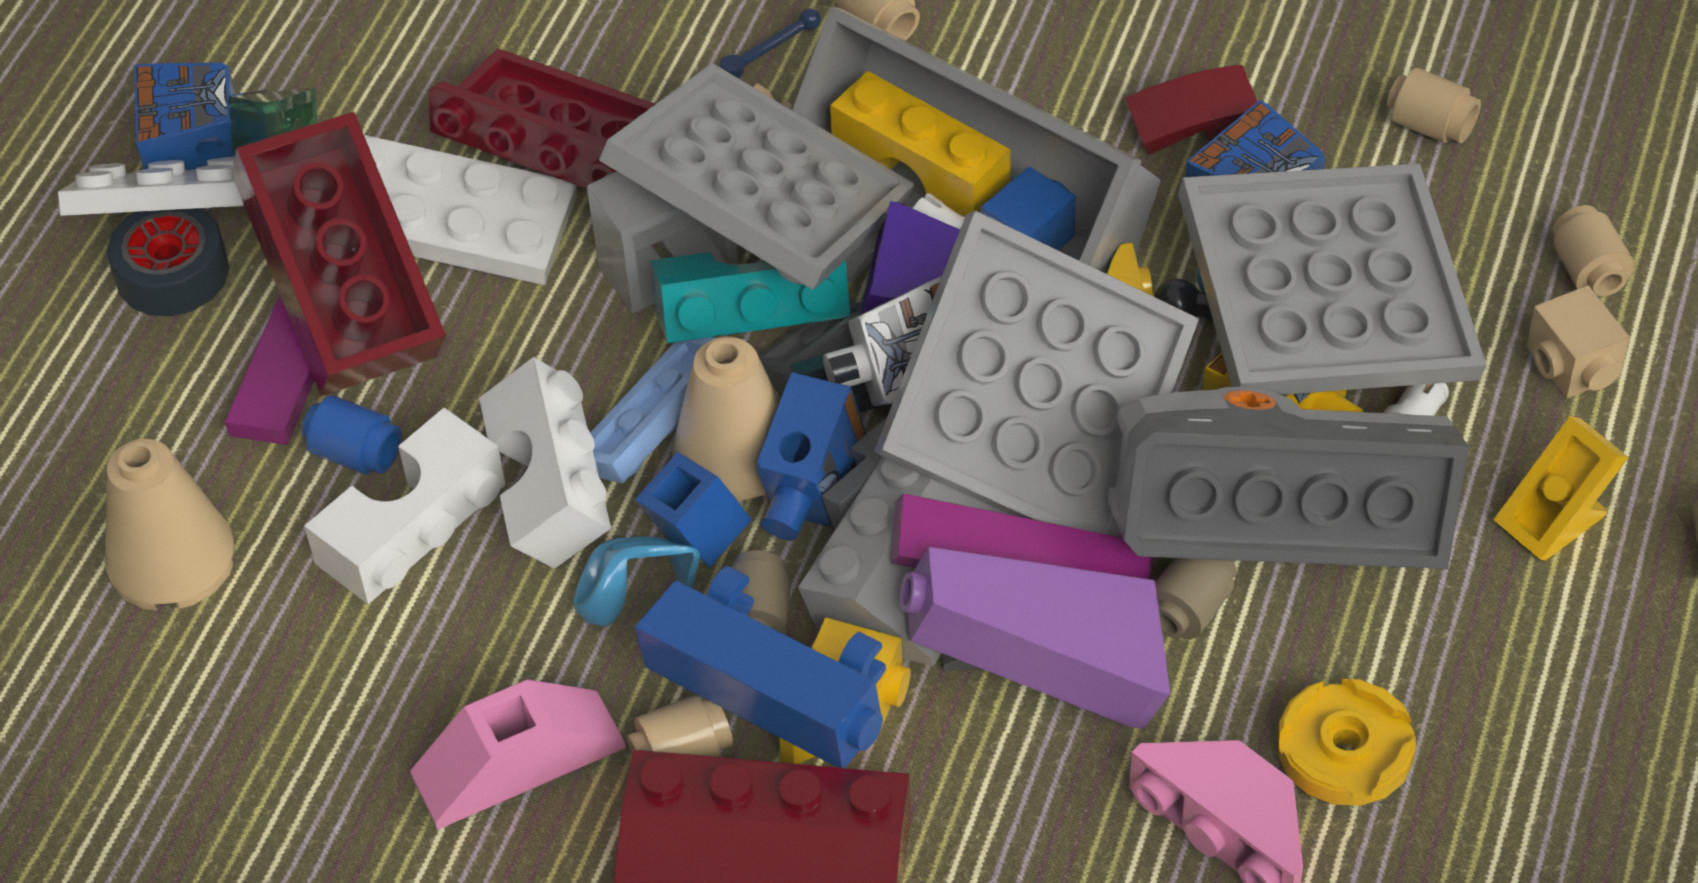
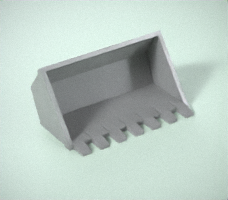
(1108, 184)

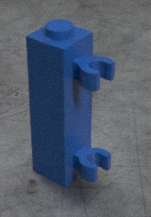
(762, 673)

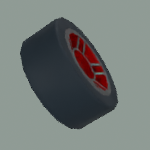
(168, 260)

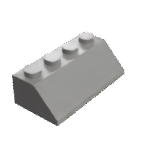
(855, 570)

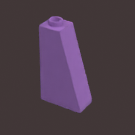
(1045, 627)

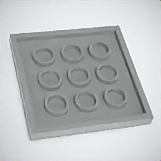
(757, 174)
(1330, 279)
(1028, 375)

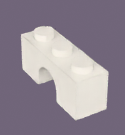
(560, 498)
(376, 542)

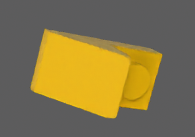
(1562, 490)

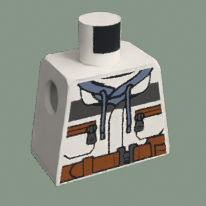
(882, 344)

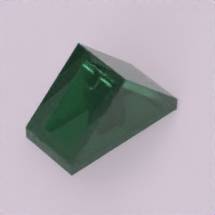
(270, 114)

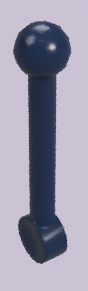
(734, 64)

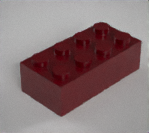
(337, 253)

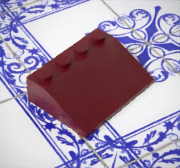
(760, 822)

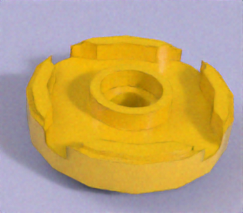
(1350, 715)

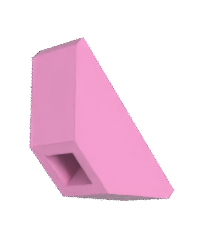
(512, 746)
(1225, 803)

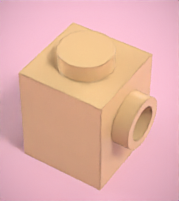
(1577, 342)

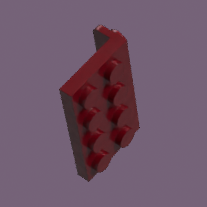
(534, 116)

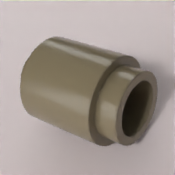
(768, 586)
(1192, 593)

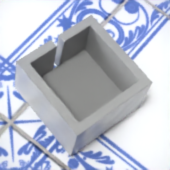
(630, 221)

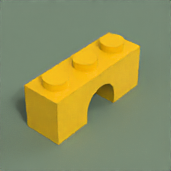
(947, 155)

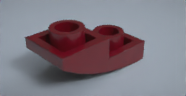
(1190, 105)

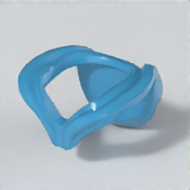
(603, 582)

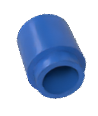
(351, 435)

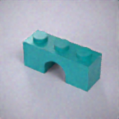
(712, 299)

